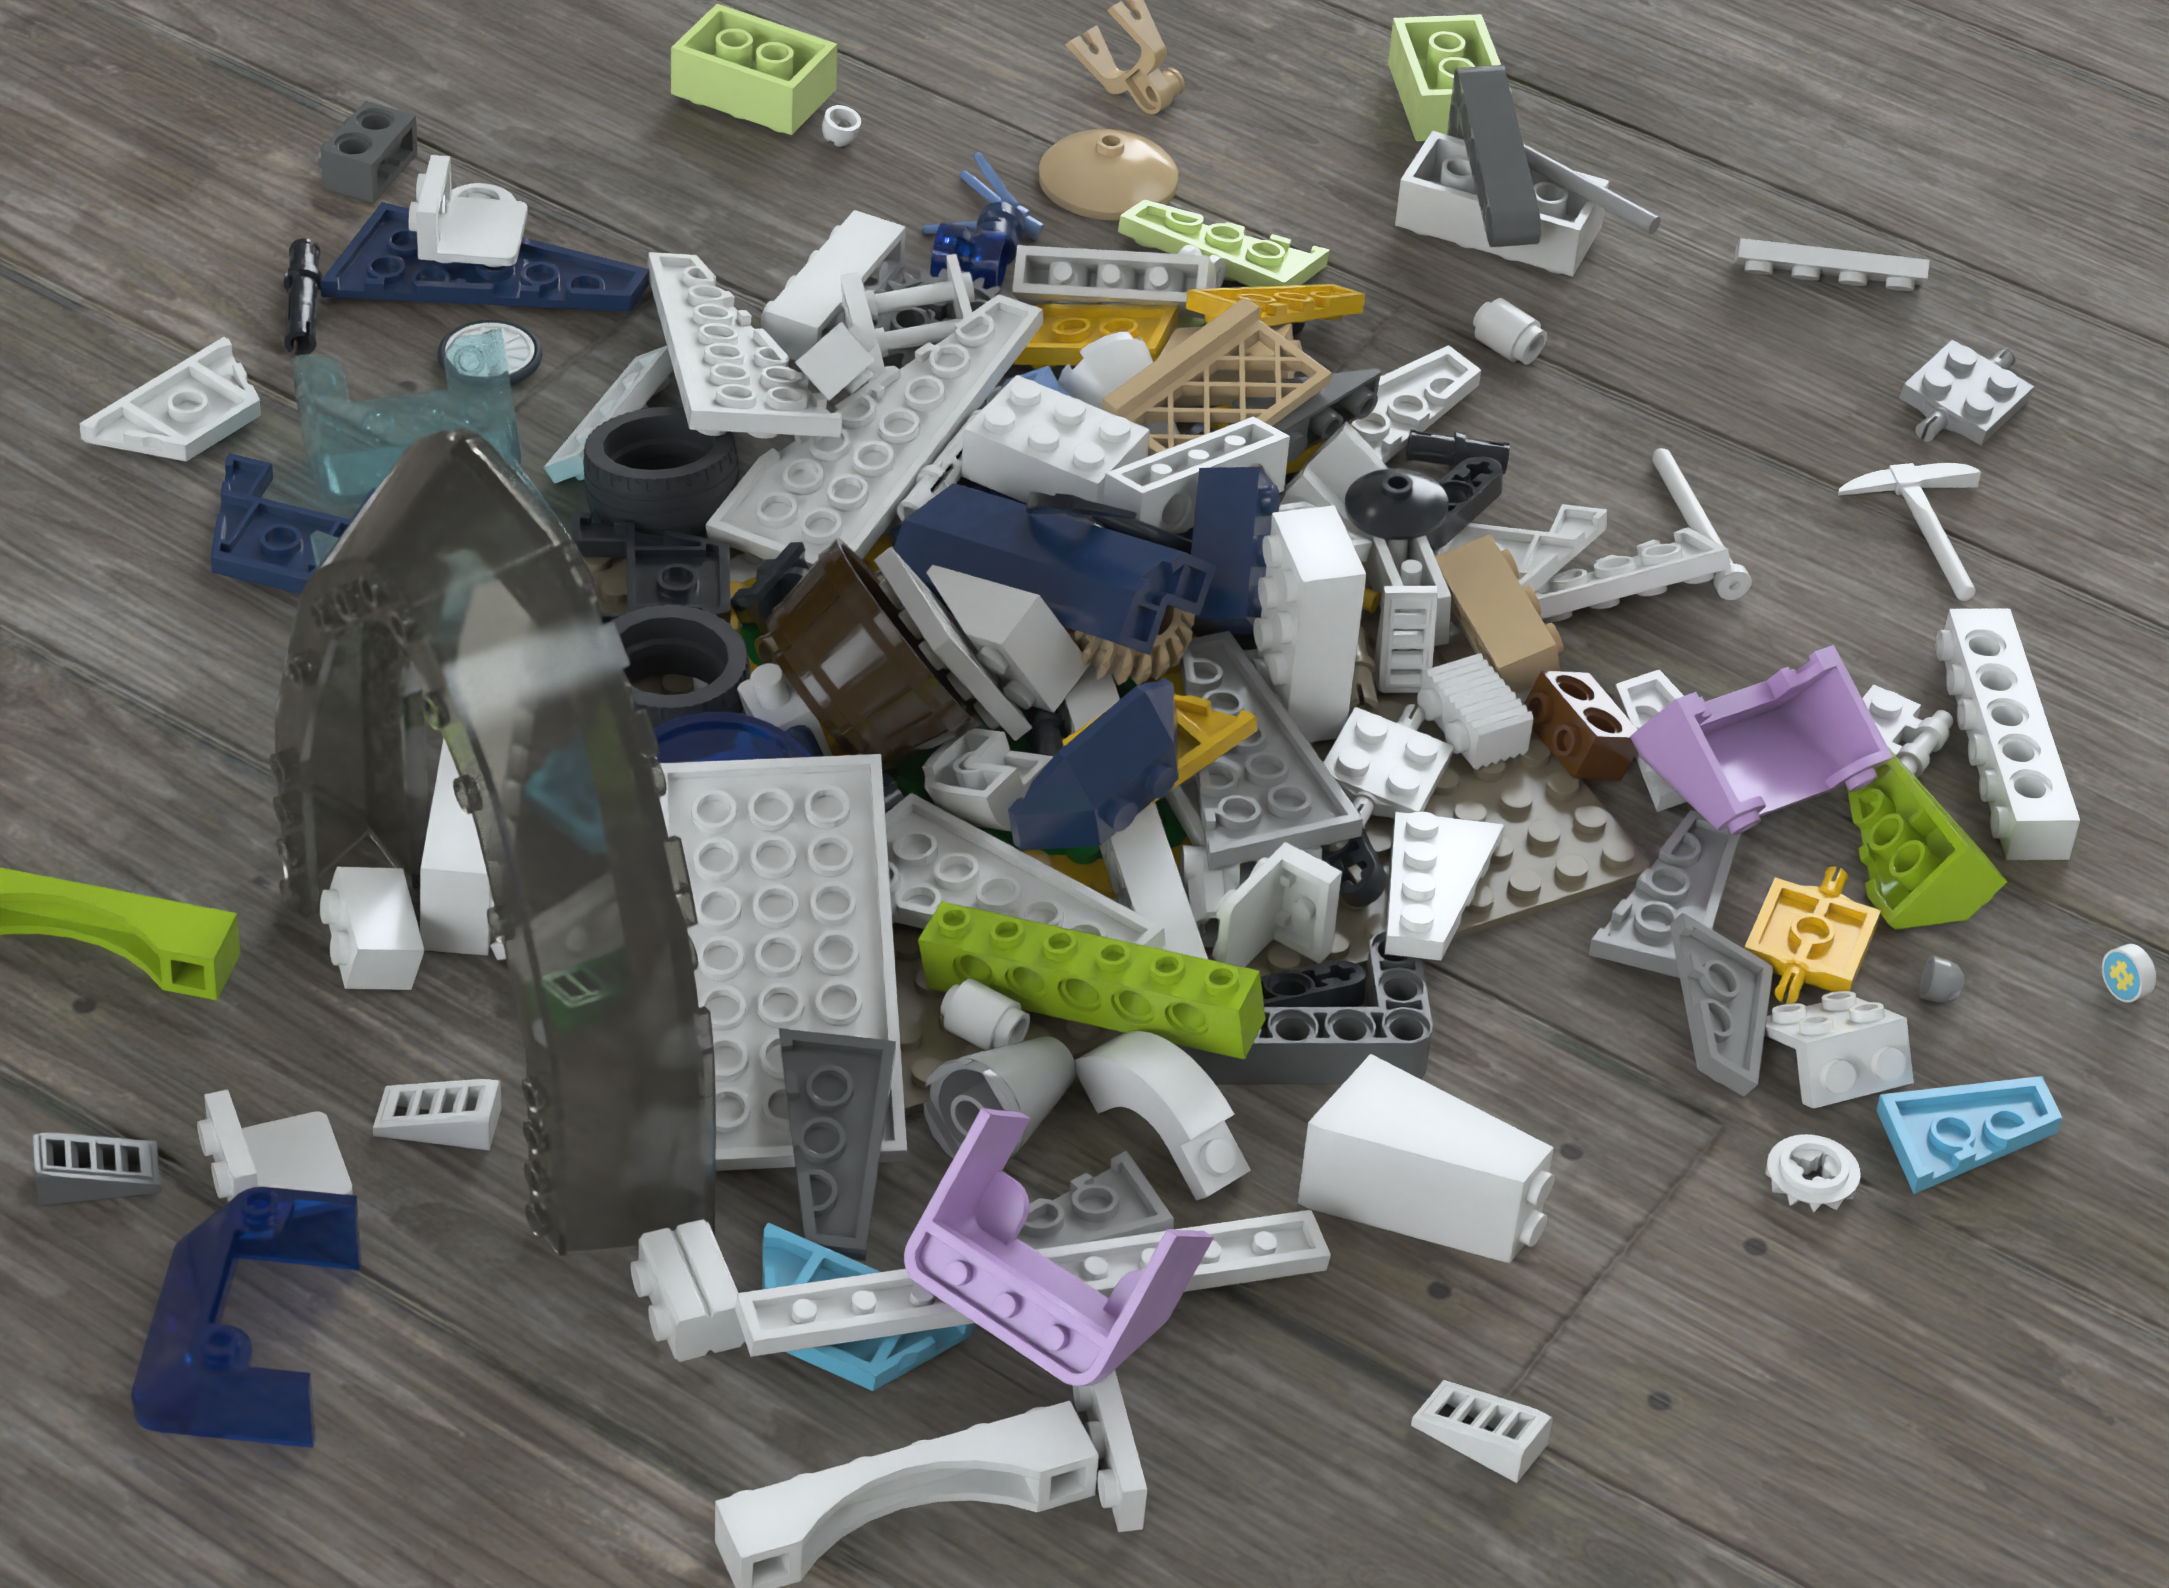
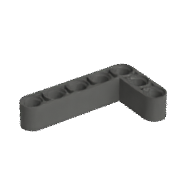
(1488, 124)
(1332, 1042)

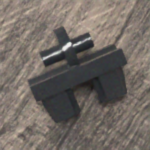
(773, 584)

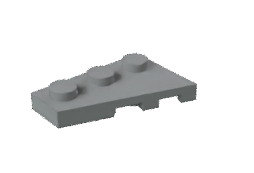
(1724, 1002)
(1098, 1209)

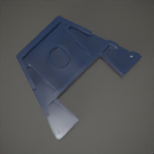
(262, 537)

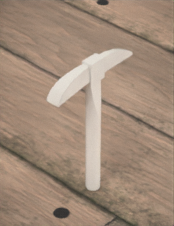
(1909, 481)

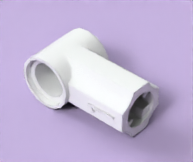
(1205, 889)

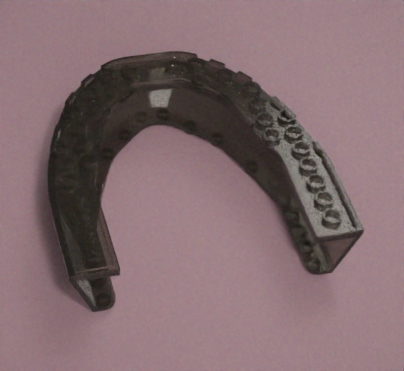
(490, 607)

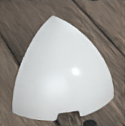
(1332, 471)

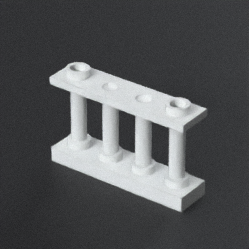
(864, 306)

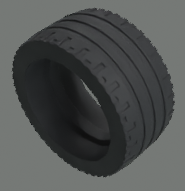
(657, 472)
(684, 644)

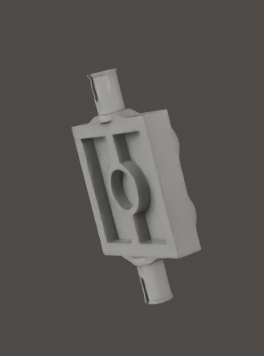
(1966, 393)

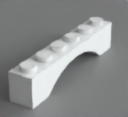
(1021, 1461)

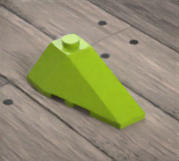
(1917, 854)

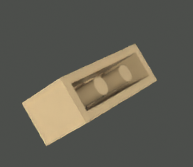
(1499, 613)

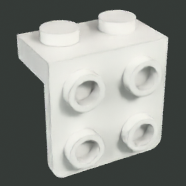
(463, 227)
(1284, 900)
(1843, 1047)
(278, 1154)

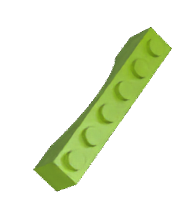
(174, 942)

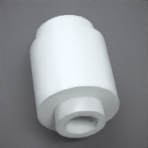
(1509, 331)
(983, 1016)

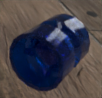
(986, 252)

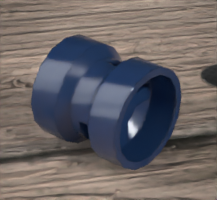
(1003, 218)

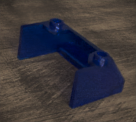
(199, 1372)

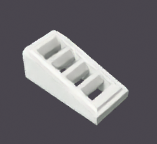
(1404, 669)
(471, 1118)
(1510, 1456)

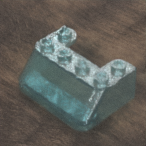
(361, 440)

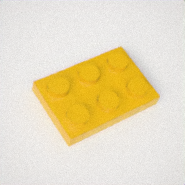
(1074, 326)

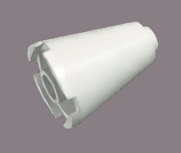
(1105, 368)

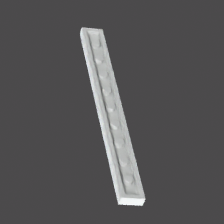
(895, 1304)

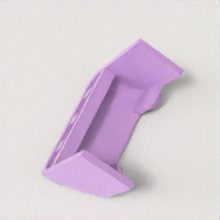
(976, 1264)

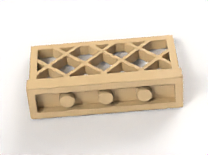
(1190, 364)

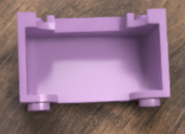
(1766, 743)

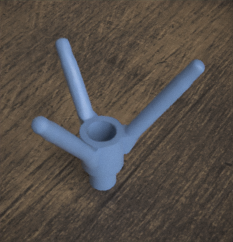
(1032, 226)

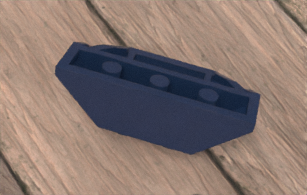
(1103, 774)

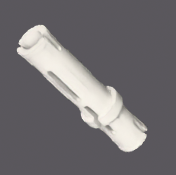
(931, 473)

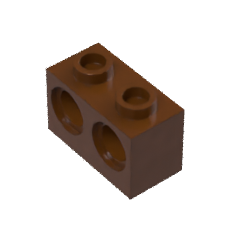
(1581, 725)

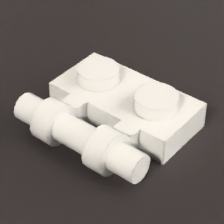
(1899, 722)

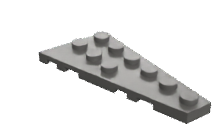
(1271, 782)

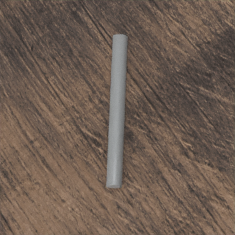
(1592, 191)

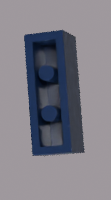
(1229, 531)

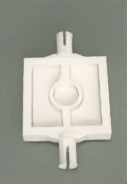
(1387, 763)

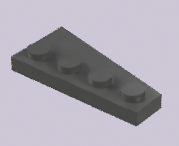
(837, 1128)

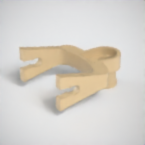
(1145, 81)

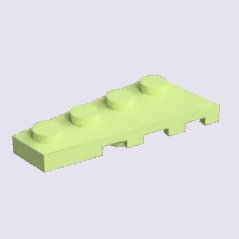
(1247, 258)

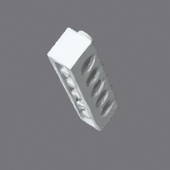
(2008, 735)

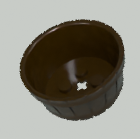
(862, 664)

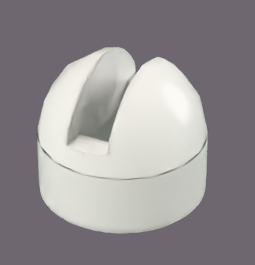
(834, 118)

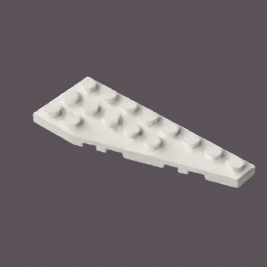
(887, 435)

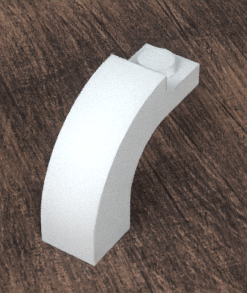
(1174, 1097)

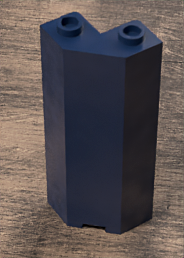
(1082, 572)

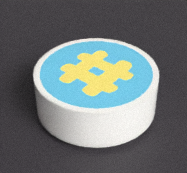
(2129, 973)

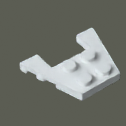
(1540, 553)

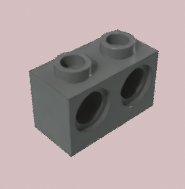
(368, 151)

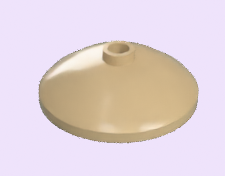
(1106, 173)

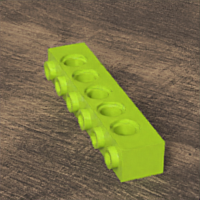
(1096, 979)

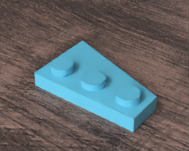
(1965, 1126)

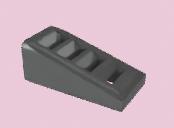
(63, 1163)

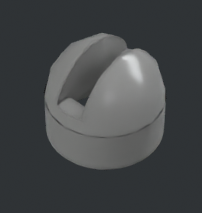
(1941, 980)

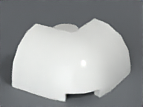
(980, 777)

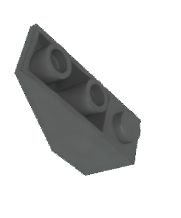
(1347, 398)

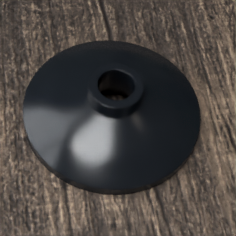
(1396, 504)

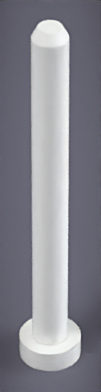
(1729, 583)

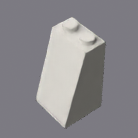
(1425, 1165)

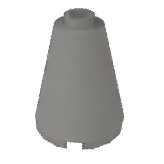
(1013, 1078)

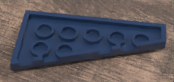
(386, 266)

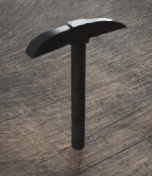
(1106, 517)

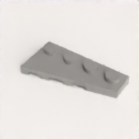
(1684, 879)

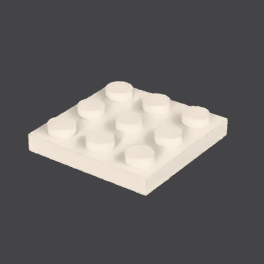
(948, 645)

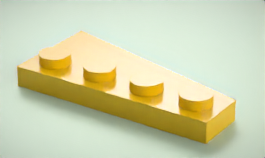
(1280, 303)

